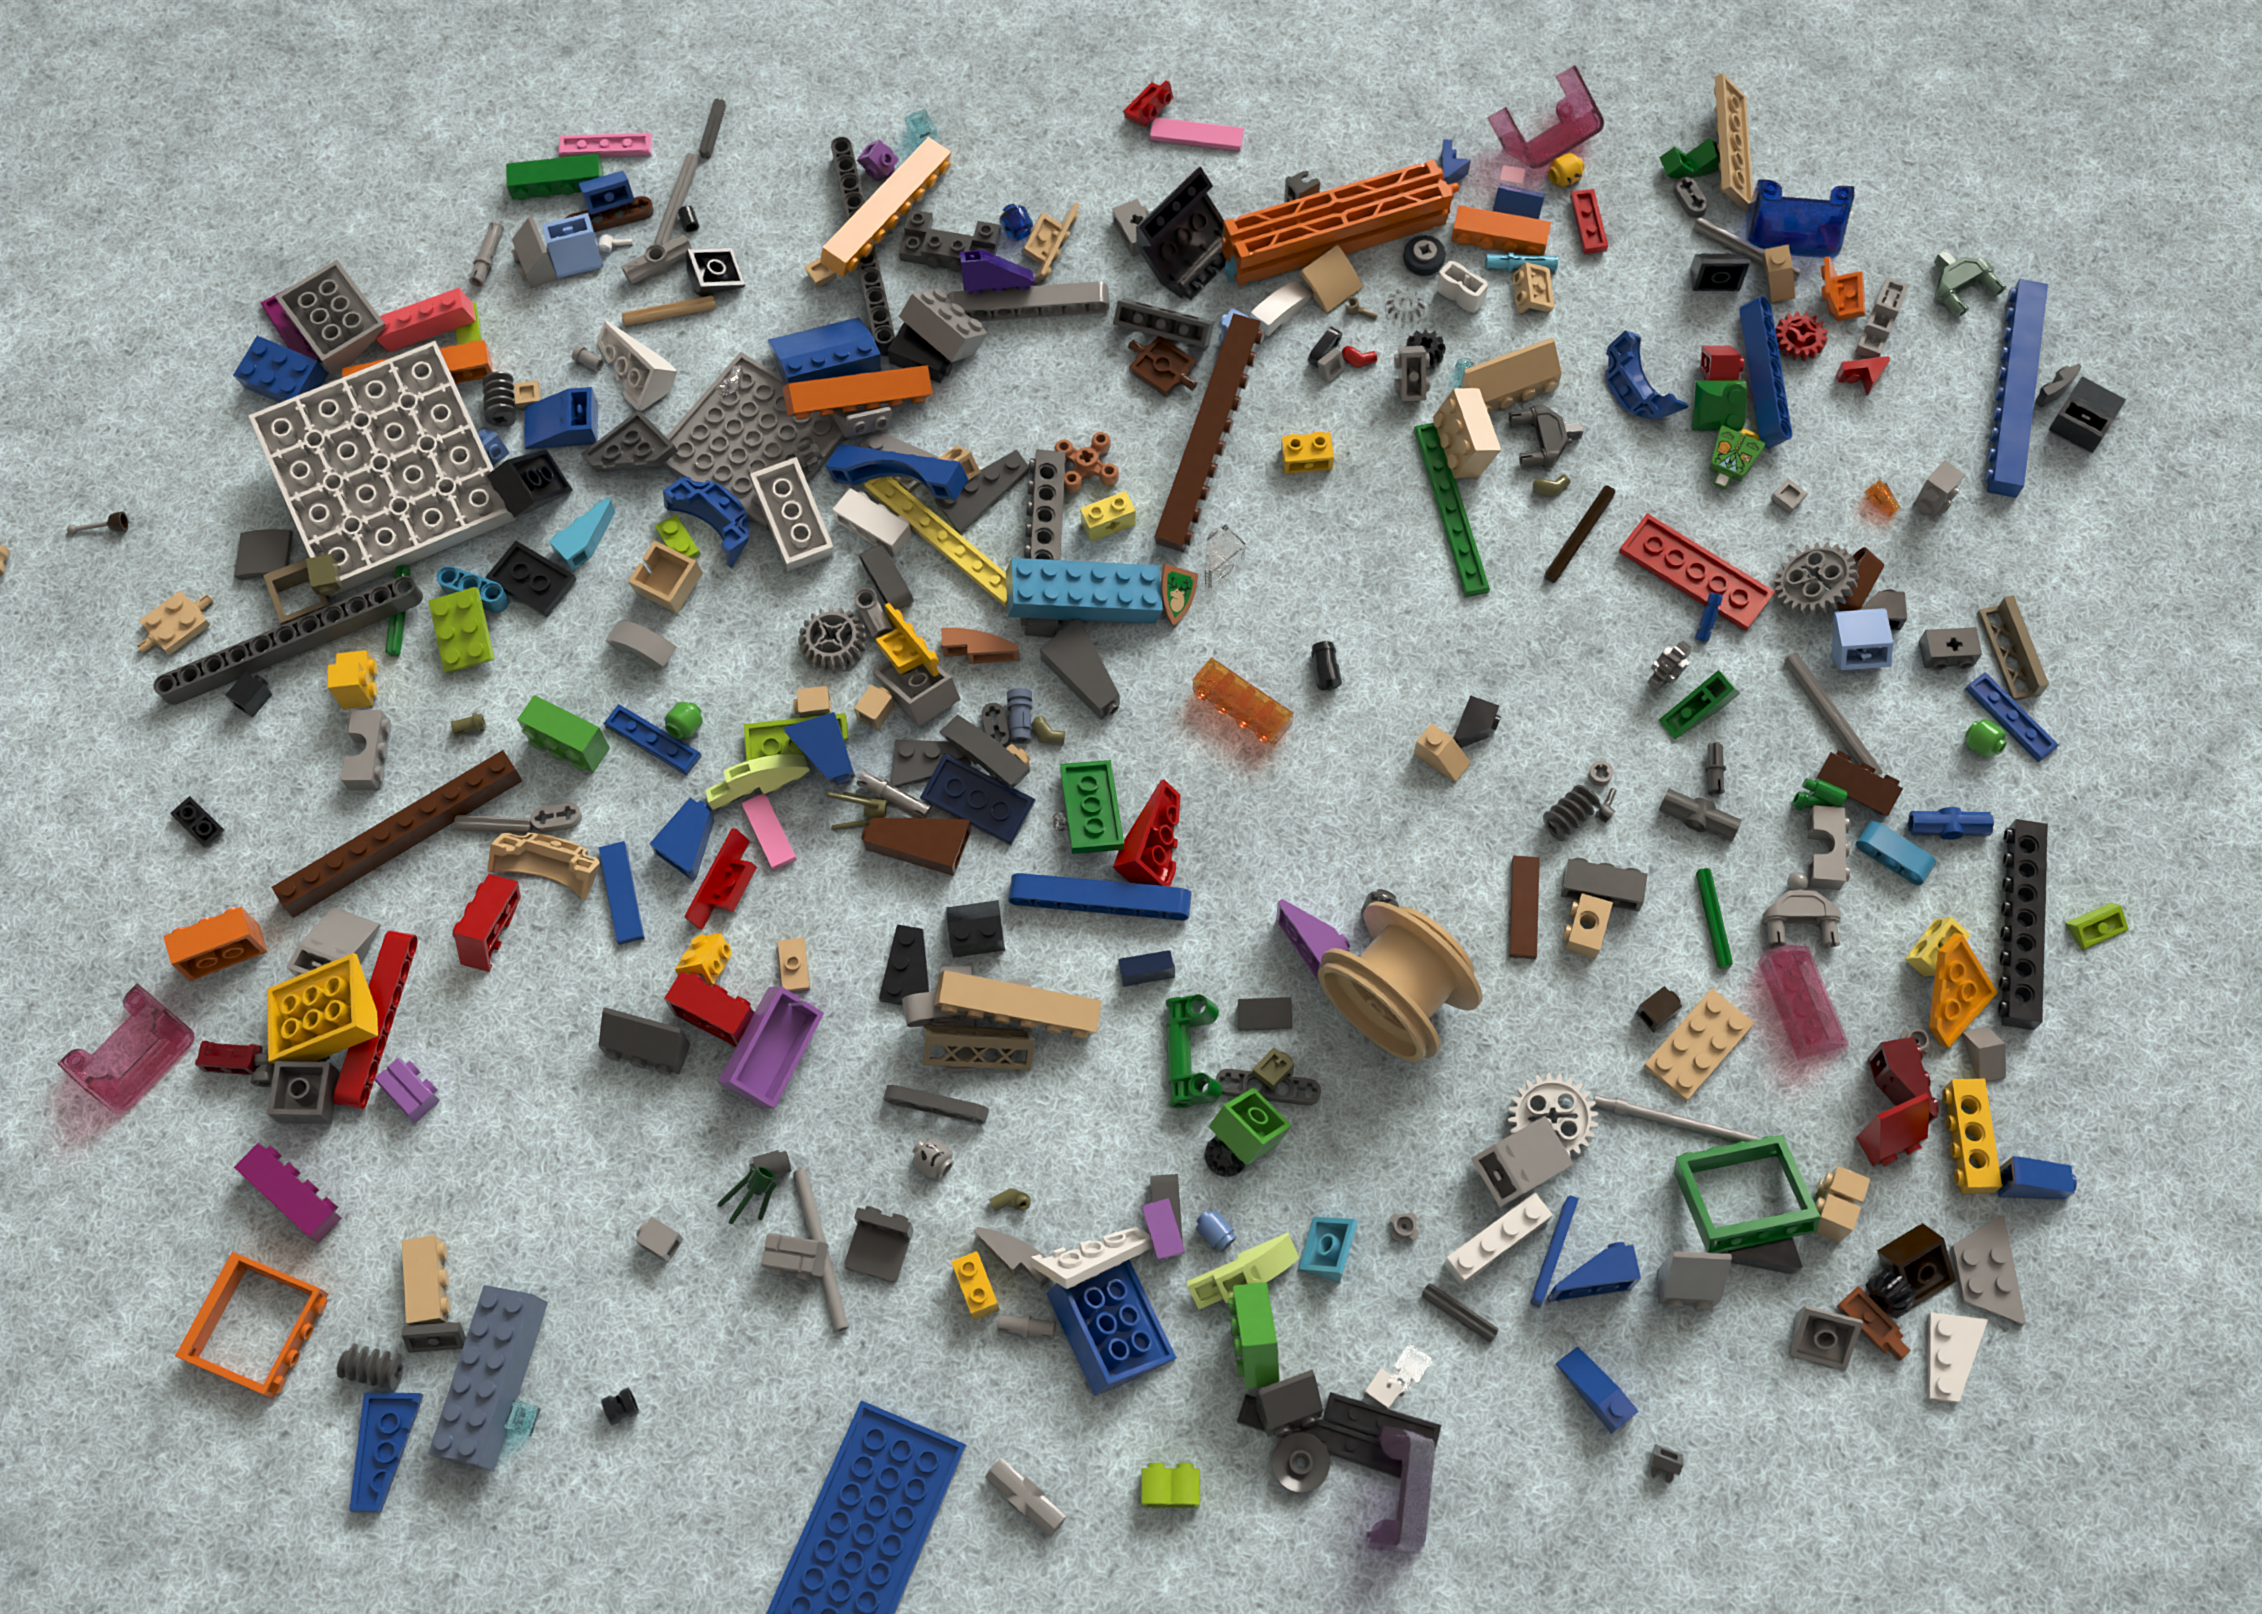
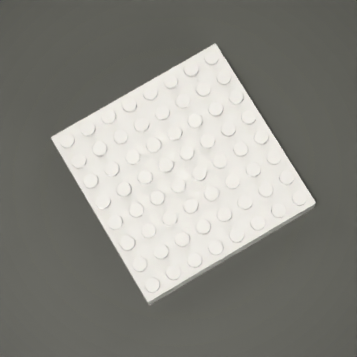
(382, 466)

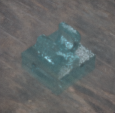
(522, 1418)

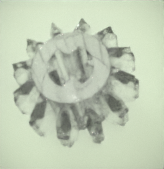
(1404, 308)

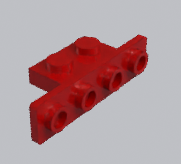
(724, 881)

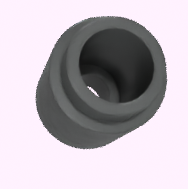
(775, 1161)

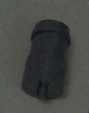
(1326, 667)

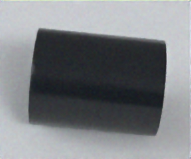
(688, 219)

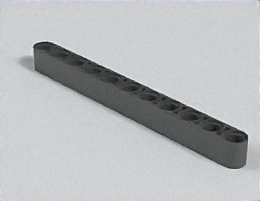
(868, 267)
(180, 685)

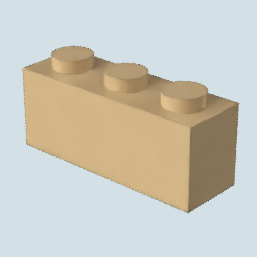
(425, 1280)

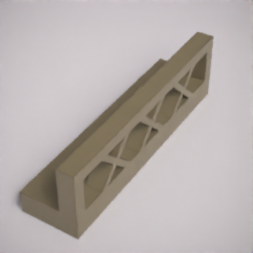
(2022, 648)
(978, 1038)

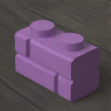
(407, 1090)

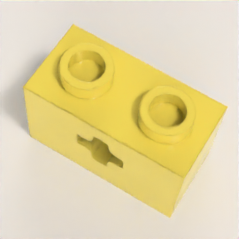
(1108, 516)

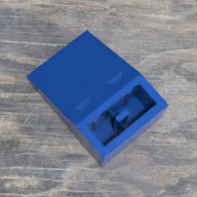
(562, 420)

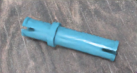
(1514, 262)

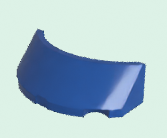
(1630, 384)
(716, 507)

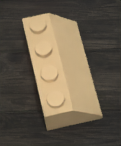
(1515, 375)

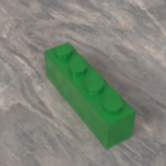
(551, 176)

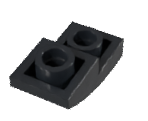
(197, 821)

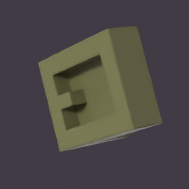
(1274, 1068)

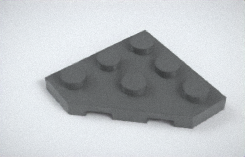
(630, 446)

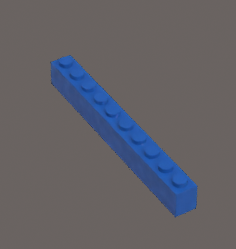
(2016, 389)

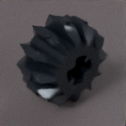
(1431, 344)
(1891, 1292)

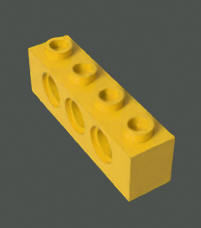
(1979, 1123)

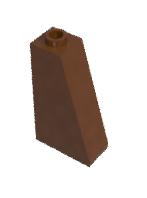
(919, 841)

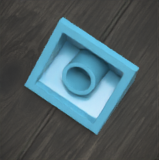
(1328, 1247)

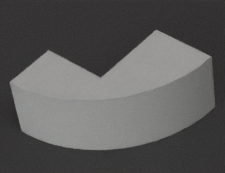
(642, 642)

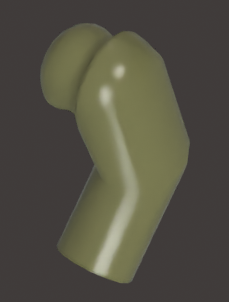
(1012, 1198)

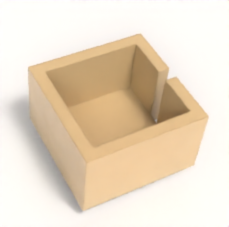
(671, 577)
(1837, 1204)

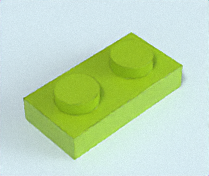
(677, 537)

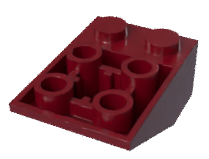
(1900, 1072)

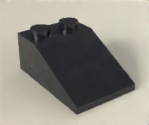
(529, 482)

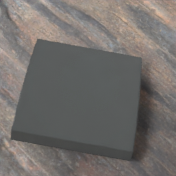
(262, 552)

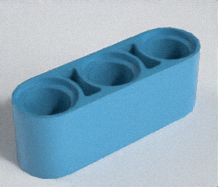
(465, 580)
(1896, 852)

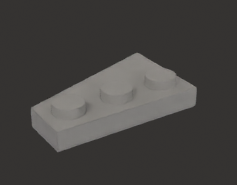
(885, 442)

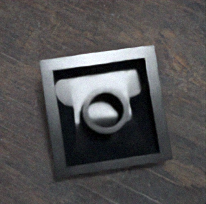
(713, 270)

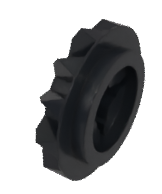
(1221, 1166)

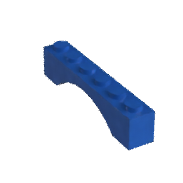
(857, 464)

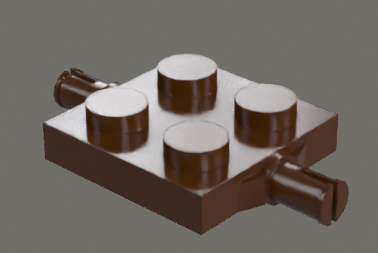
(1162, 365)

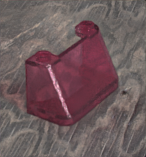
(132, 1055)

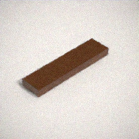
(1524, 907)

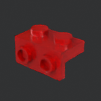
(1149, 103)

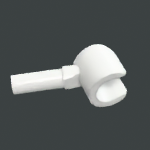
(606, 243)

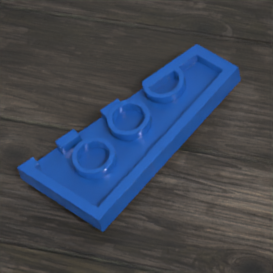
(381, 1442)

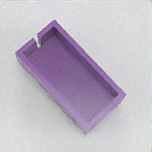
(771, 1047)

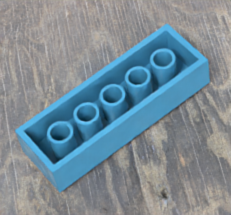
(1083, 590)

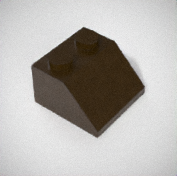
(1921, 1259)

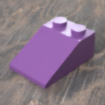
(1308, 934)

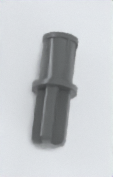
(1715, 768)

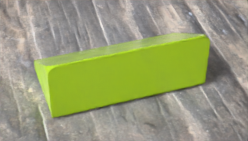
(2098, 925)

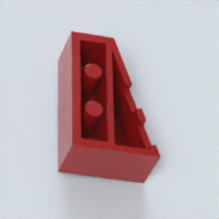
(484, 919)

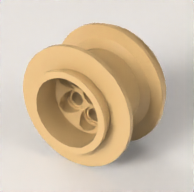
(1400, 980)

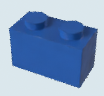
(606, 192)

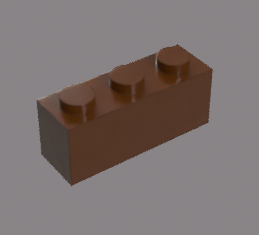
(1861, 782)

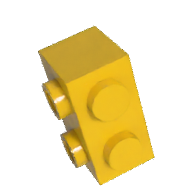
(1307, 452)

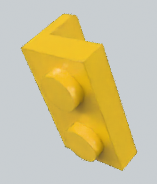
(705, 956)

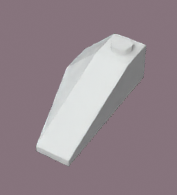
(641, 370)

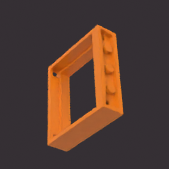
(217, 1302)

